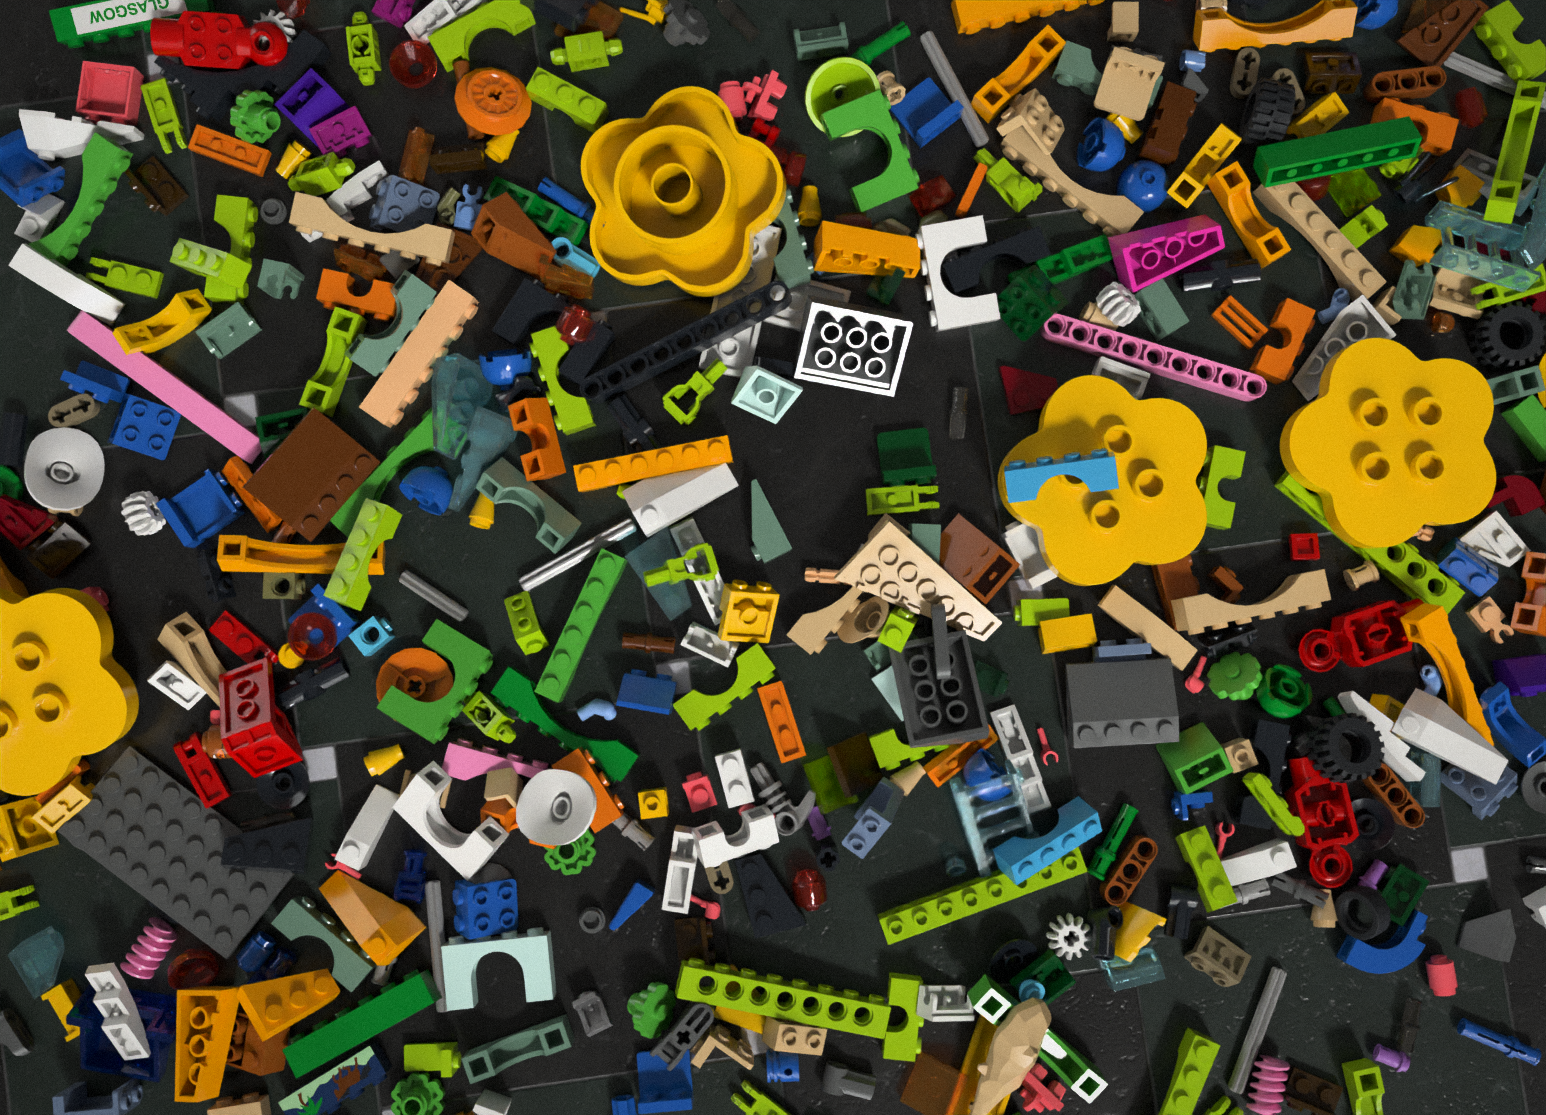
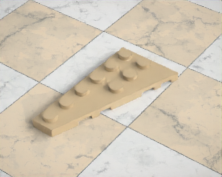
(908, 577)

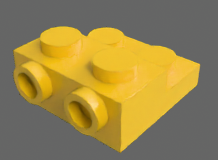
(747, 612)
(20, 832)

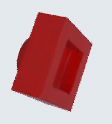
(1304, 547)

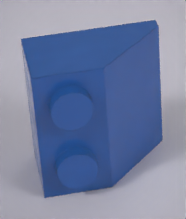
(647, 692)

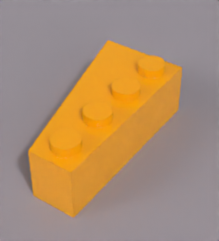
(864, 251)
(203, 1040)

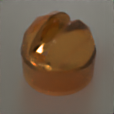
(1442, 322)

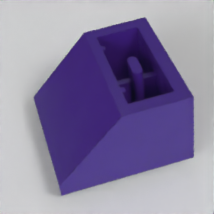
(310, 103)
(1522, 674)

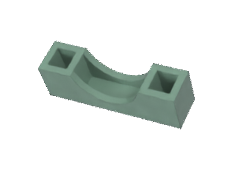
(1078, 70)
(791, 263)
(374, 350)
(1516, 385)
(507, 485)
(303, 919)
(531, 1042)

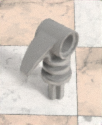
(778, 802)

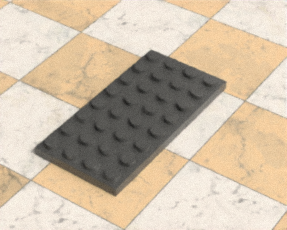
(171, 852)

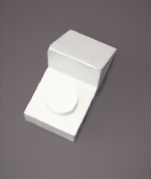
(39, 218)
(177, 684)

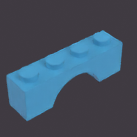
(1095, 470)
(1025, 857)

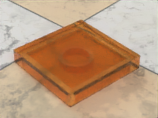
(934, 1086)

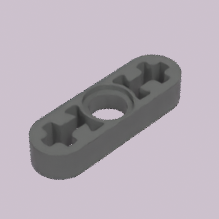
(940, 641)

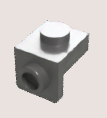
(592, 1012)

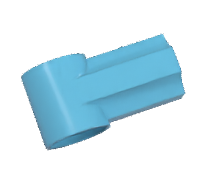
(575, 258)

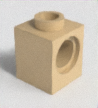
(1240, 754)

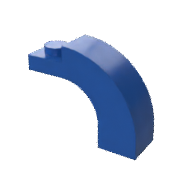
(1509, 727)
(1389, 955)

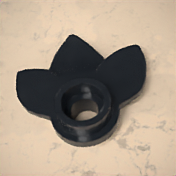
(523, 388)

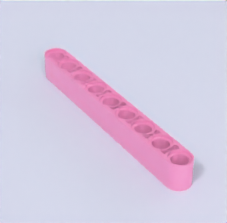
(1165, 356)
(168, 388)

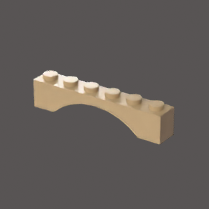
(1111, 213)
(427, 241)
(1344, 260)
(1297, 590)
(815, 626)
(190, 647)

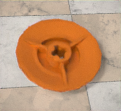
(486, 113)
(415, 666)

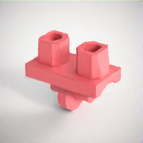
(769, 86)
(1049, 1096)

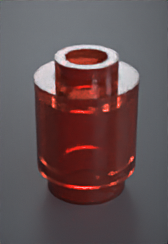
(1470, 107)
(855, 219)

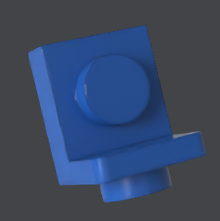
(1194, 799)

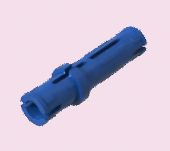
(567, 200)
(1499, 1041)

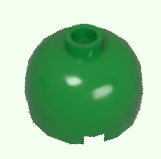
(1283, 692)

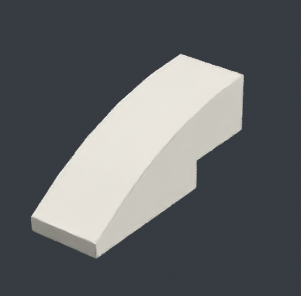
(680, 871)

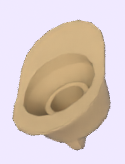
(865, 621)

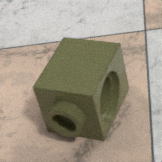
(272, 585)

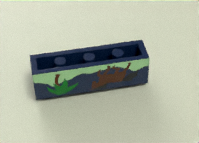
(338, 1082)

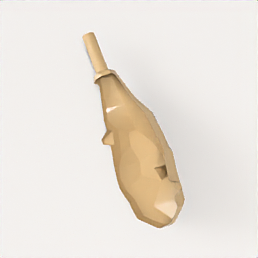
(1011, 1054)

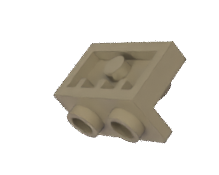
(1218, 958)

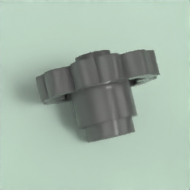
(684, 24)

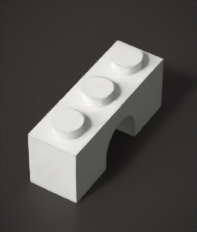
(756, 833)

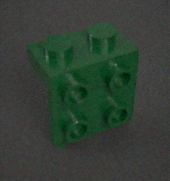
(1029, 302)
(905, 457)

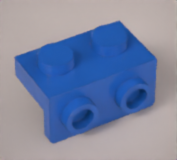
(100, 381)

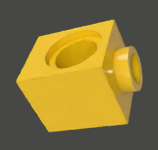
(653, 803)

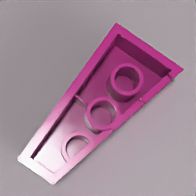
(1161, 250)

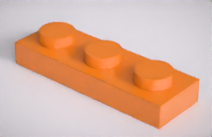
(229, 150)
(238, 474)
(781, 721)
(954, 758)

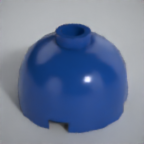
(1374, 13)
(1102, 146)
(1144, 184)
(504, 366)
(429, 487)
(981, 769)

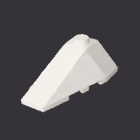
(62, 138)
(1351, 325)
(672, 496)
(1442, 732)

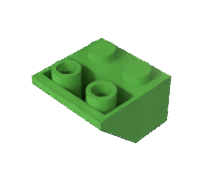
(1194, 759)

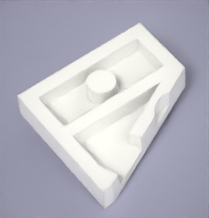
(1495, 540)

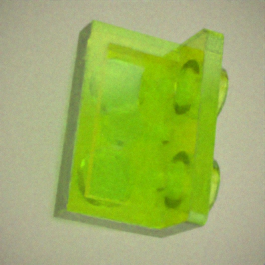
(1353, 190)
(826, 785)

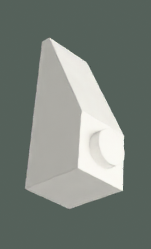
(367, 828)
(1259, 862)

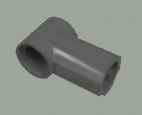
(841, 1079)

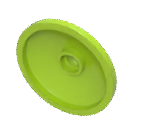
(837, 74)

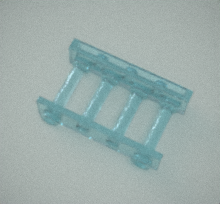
(1470, 225)
(972, 815)

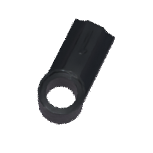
(1180, 903)
(1104, 923)

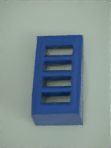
(634, 900)

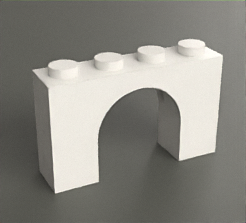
(947, 309)
(422, 811)

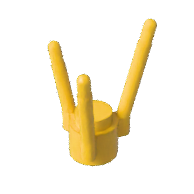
(655, 10)

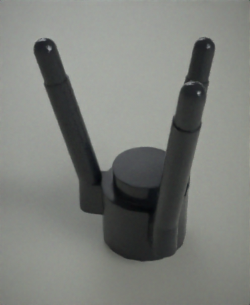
(1409, 187)

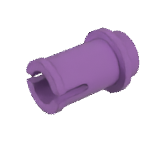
(818, 824)
(1373, 874)
(1395, 1059)

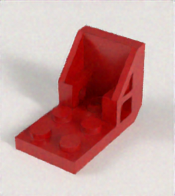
(252, 724)

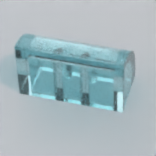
(1428, 790)
(1141, 970)

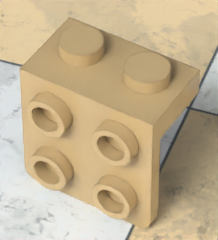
(1128, 83)
(1036, 117)
(1454, 293)
(720, 1037)

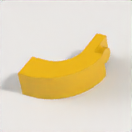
(1204, 165)
(172, 323)

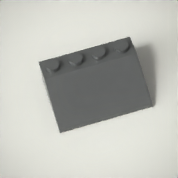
(851, 345)
(1121, 703)
(936, 708)

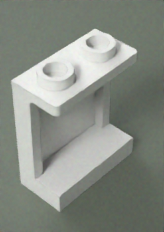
(1024, 548)

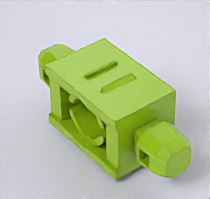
(356, 34)
(586, 51)
(321, 174)
(501, 721)

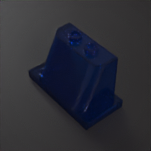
(98, 1052)

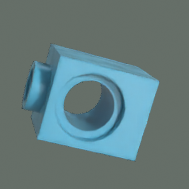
(361, 635)

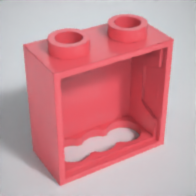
(109, 93)

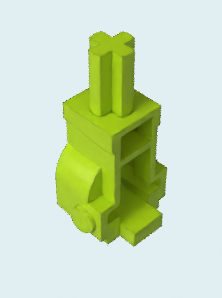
(1006, 180)
(701, 384)
(675, 570)

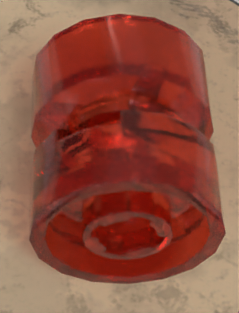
(794, 163)

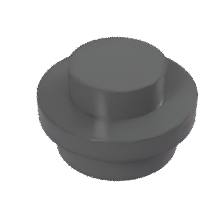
(273, 211)
(592, 919)

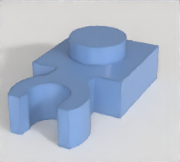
(469, 210)

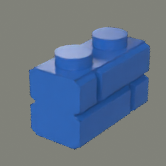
(1467, 566)

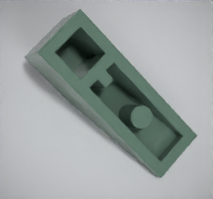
(766, 531)

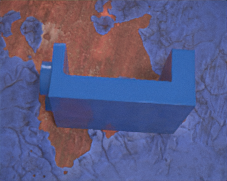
(23, 174)
(202, 509)

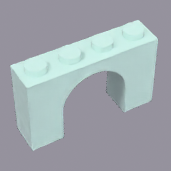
(530, 949)

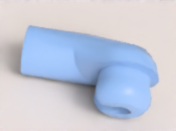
(1339, 301)
(1431, 679)
(598, 707)

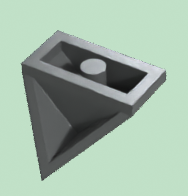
(1489, 936)

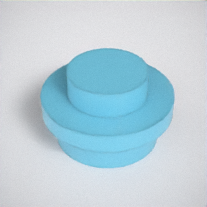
(1031, 988)

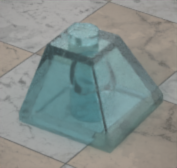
(39, 960)

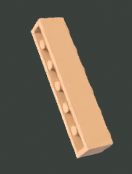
(418, 354)

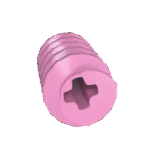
(151, 951)
(1268, 1085)

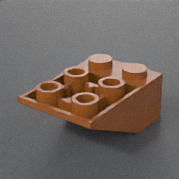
(511, 235)
(974, 559)
(252, 1054)

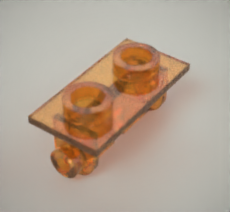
(416, 155)
(351, 259)

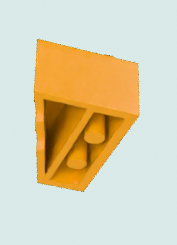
(286, 1000)

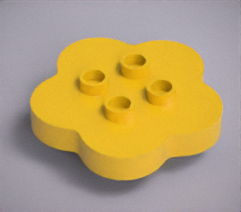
(680, 194)
(1393, 443)
(1153, 513)
(57, 687)

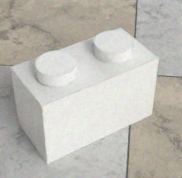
(734, 778)

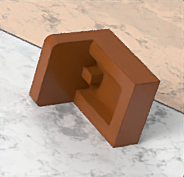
(1226, 581)

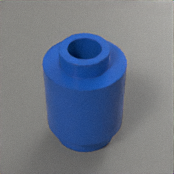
(255, 952)

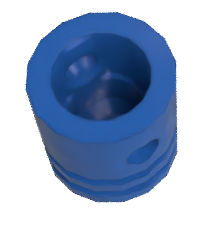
(782, 1066)

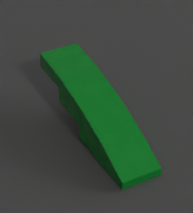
(543, 213)
(1072, 260)

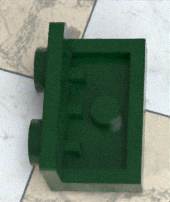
(1402, 892)
(1050, 973)

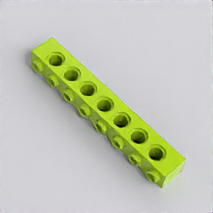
(1446, 588)
(972, 898)
(871, 1024)

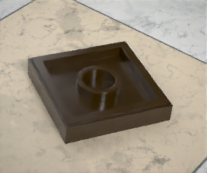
(855, 764)

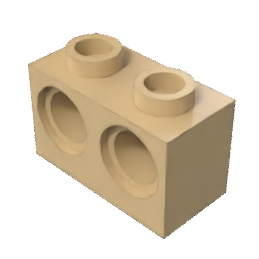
(793, 1036)

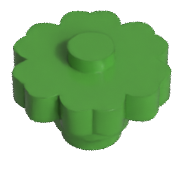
(254, 116)
(1235, 676)
(572, 855)
(652, 1009)
(418, 1095)

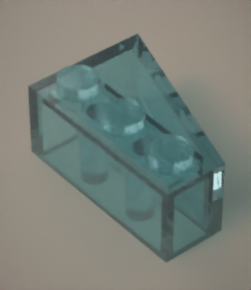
(652, 554)

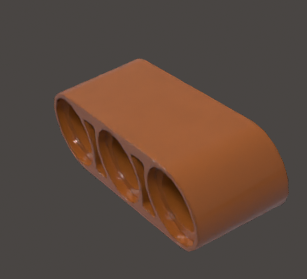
(1414, 78)
(1402, 800)
(1128, 883)

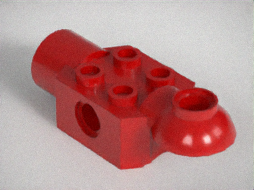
(217, 40)
(1359, 637)
(1327, 821)

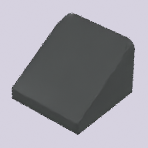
(1193, 82)
(397, 265)

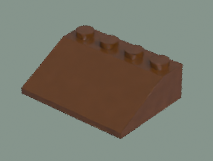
(311, 474)

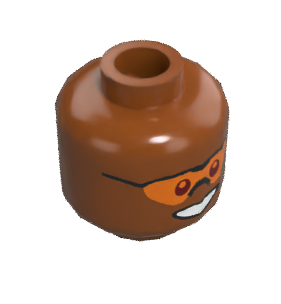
(213, 744)

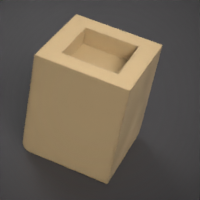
(1124, 22)
(1385, 306)
(503, 784)

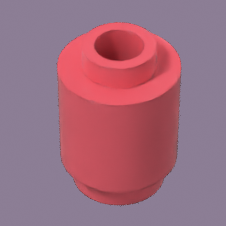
(734, 98)
(1441, 975)

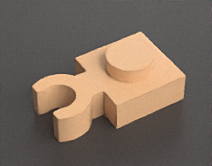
(1488, 616)

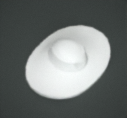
(64, 468)
(556, 807)

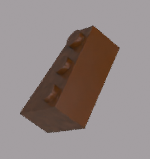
(1167, 125)

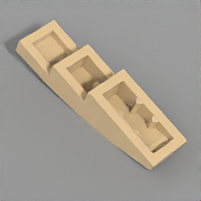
(1146, 625)

